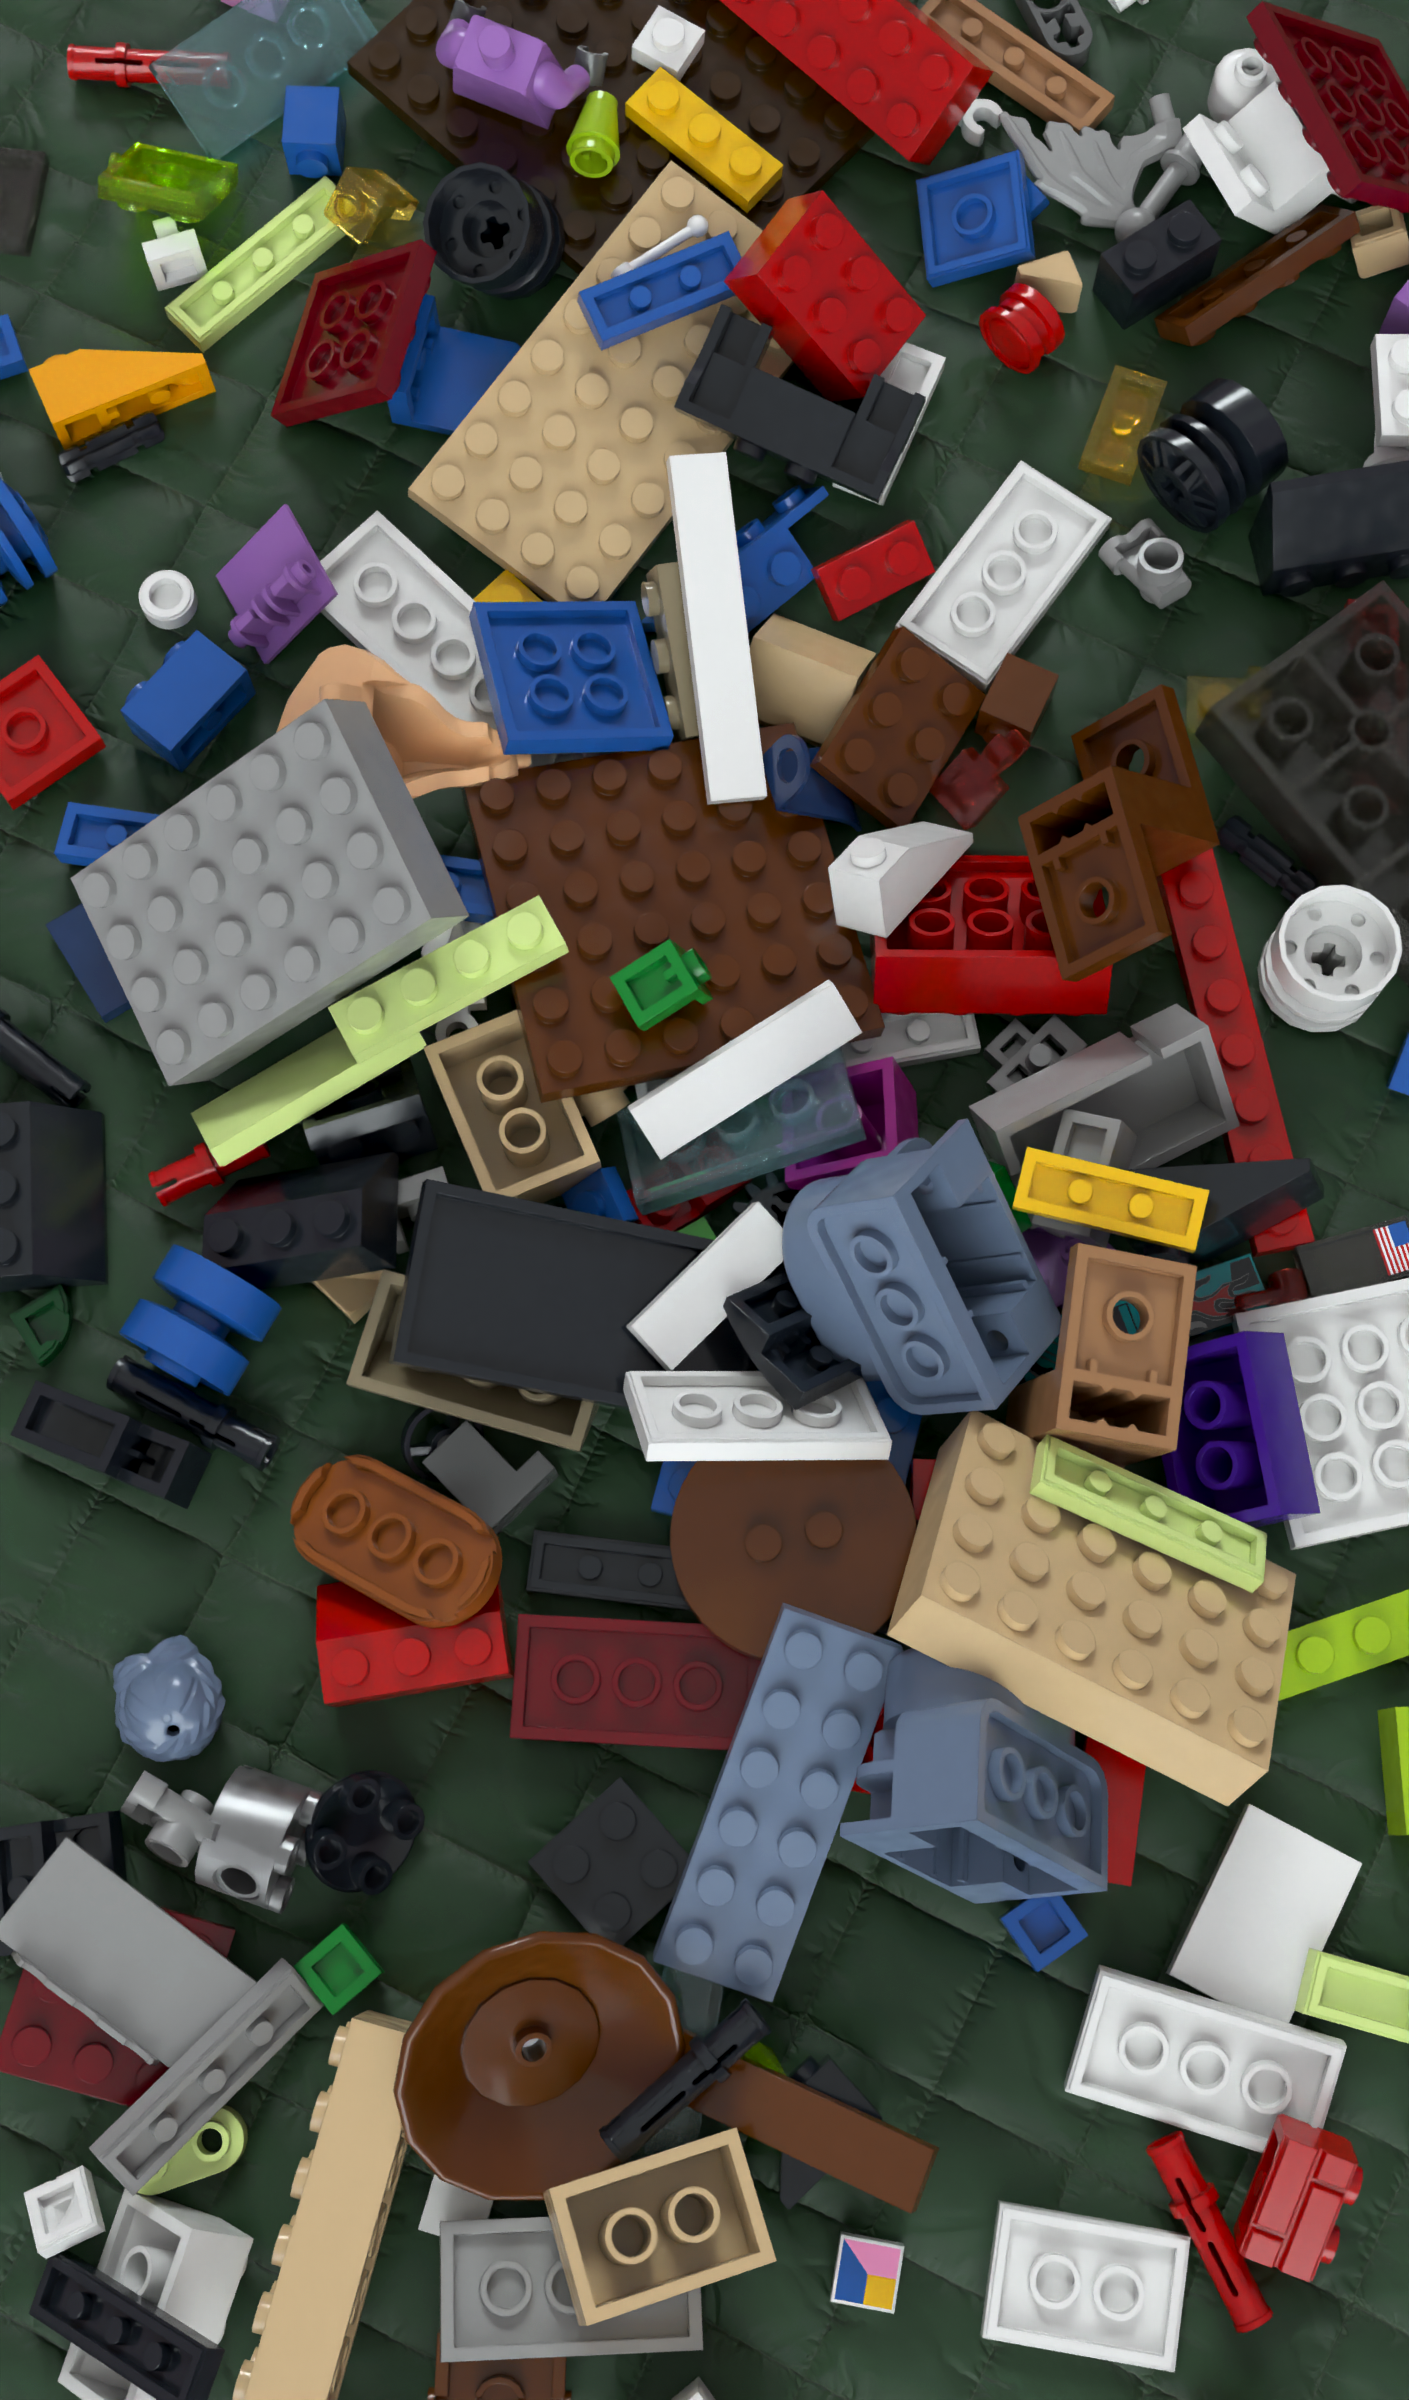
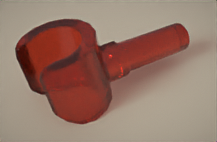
(1284, 1287)

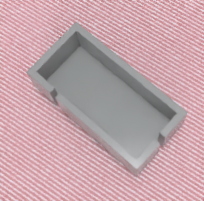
(1157, 1082)

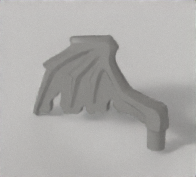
(1088, 169)

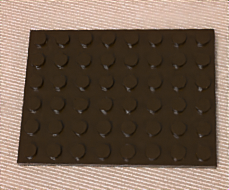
(732, 73)

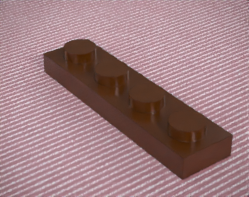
(1256, 275)

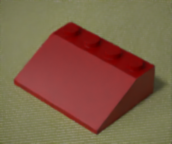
(980, 949)

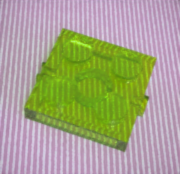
(167, 182)

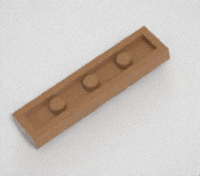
(1023, 66)

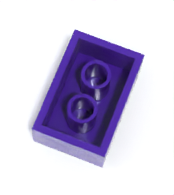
(1242, 1432)

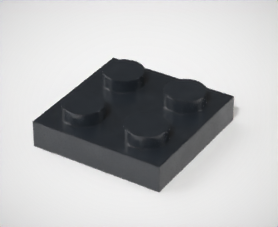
(613, 1864)

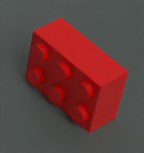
(825, 296)

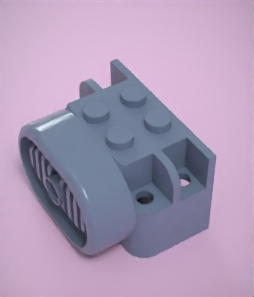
(921, 1275)
(979, 1778)

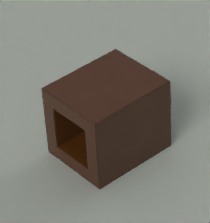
(1016, 699)

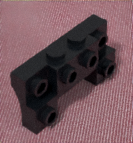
(791, 423)

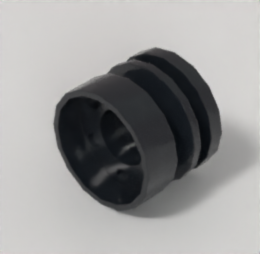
(470, 221)
(1213, 455)

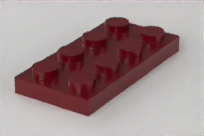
(626, 1683)

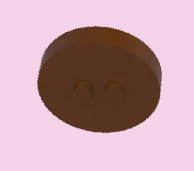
(790, 1534)

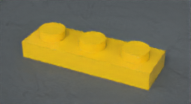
(703, 139)
(1110, 1199)

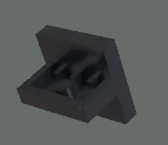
(374, 1120)

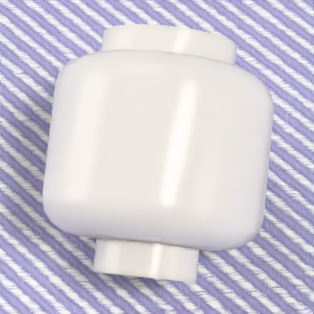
(1237, 82)

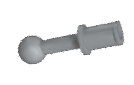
(1180, 168)

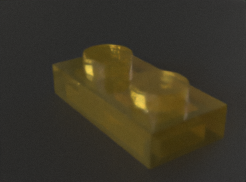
(1121, 423)

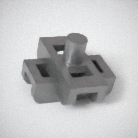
(1029, 1051)

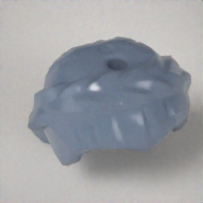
(163, 1690)

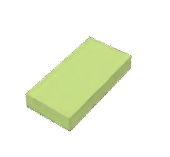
(1355, 1995)

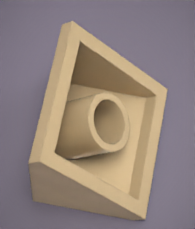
(804, 676)

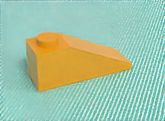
(103, 388)

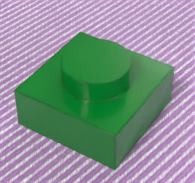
(339, 1968)

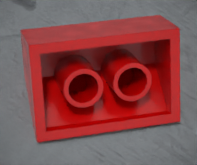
(380, 1655)

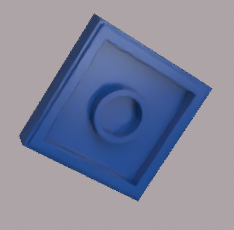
(975, 219)

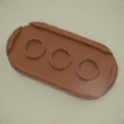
(396, 1541)

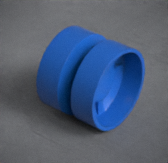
(192, 1335)

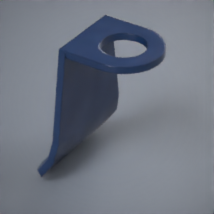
(800, 788)

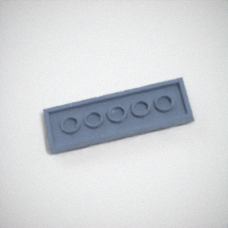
(776, 1803)

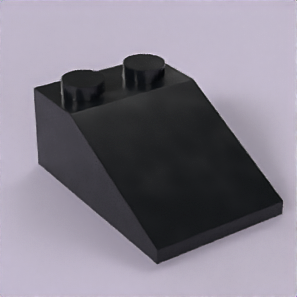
(1240, 1202)

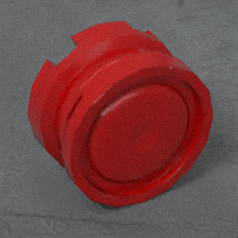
(1022, 328)

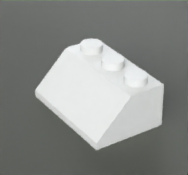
(175, 2261)

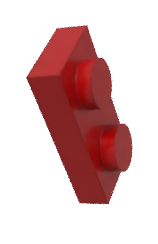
(873, 570)

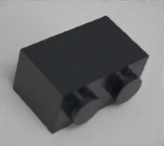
(1156, 264)

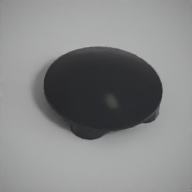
(362, 1832)

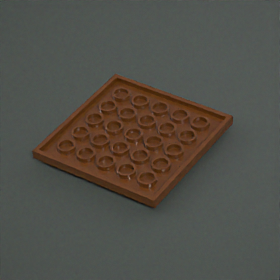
(641, 859)

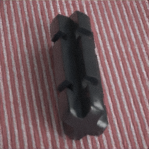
(111, 446)
(1265, 859)

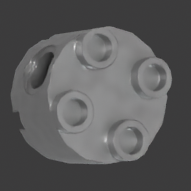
(257, 1838)

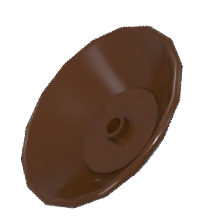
(530, 2116)

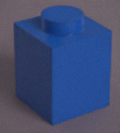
(314, 131)

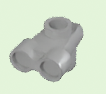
(1148, 562)
(176, 1819)

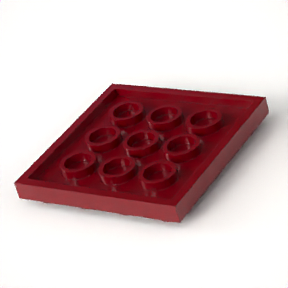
(1346, 98)

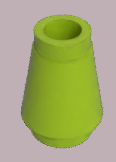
(595, 138)

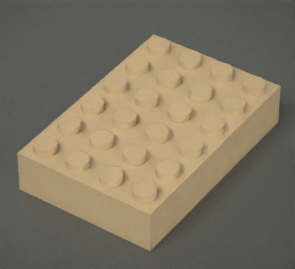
(1092, 1620)

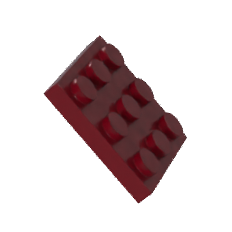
(354, 334)
(66, 2049)

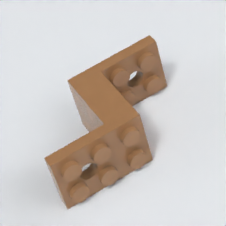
(1110, 1387)

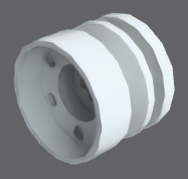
(1353, 942)

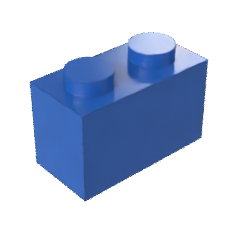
(188, 700)

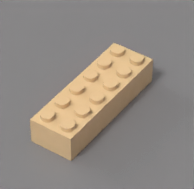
(339, 2222)

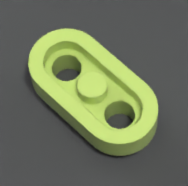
(196, 2162)

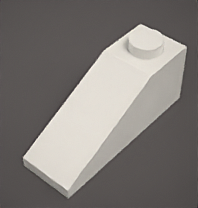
(890, 873)

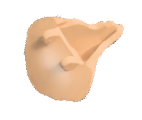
(422, 737)

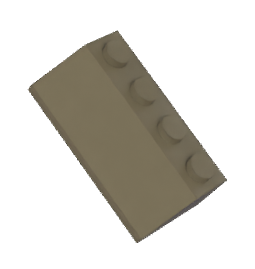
(510, 1409)

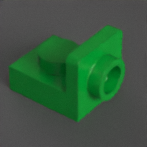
(662, 983)

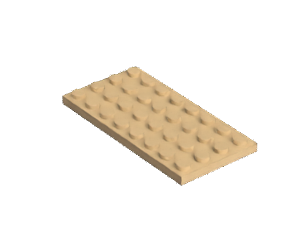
(572, 442)

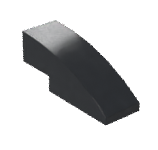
(111, 1444)

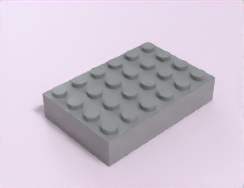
(269, 893)

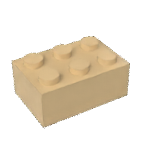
(507, 1133)
(658, 2227)

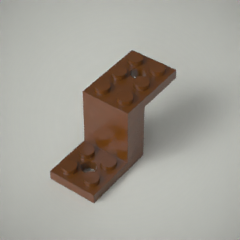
(1118, 834)

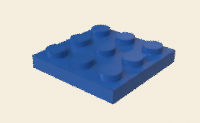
(570, 677)

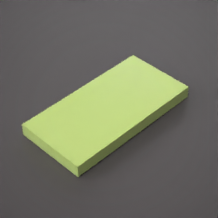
(290, 1093)

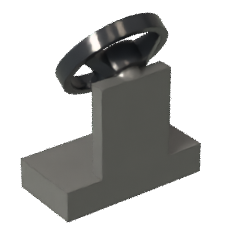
(475, 1470)

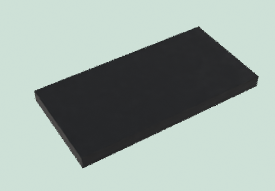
(540, 1296)

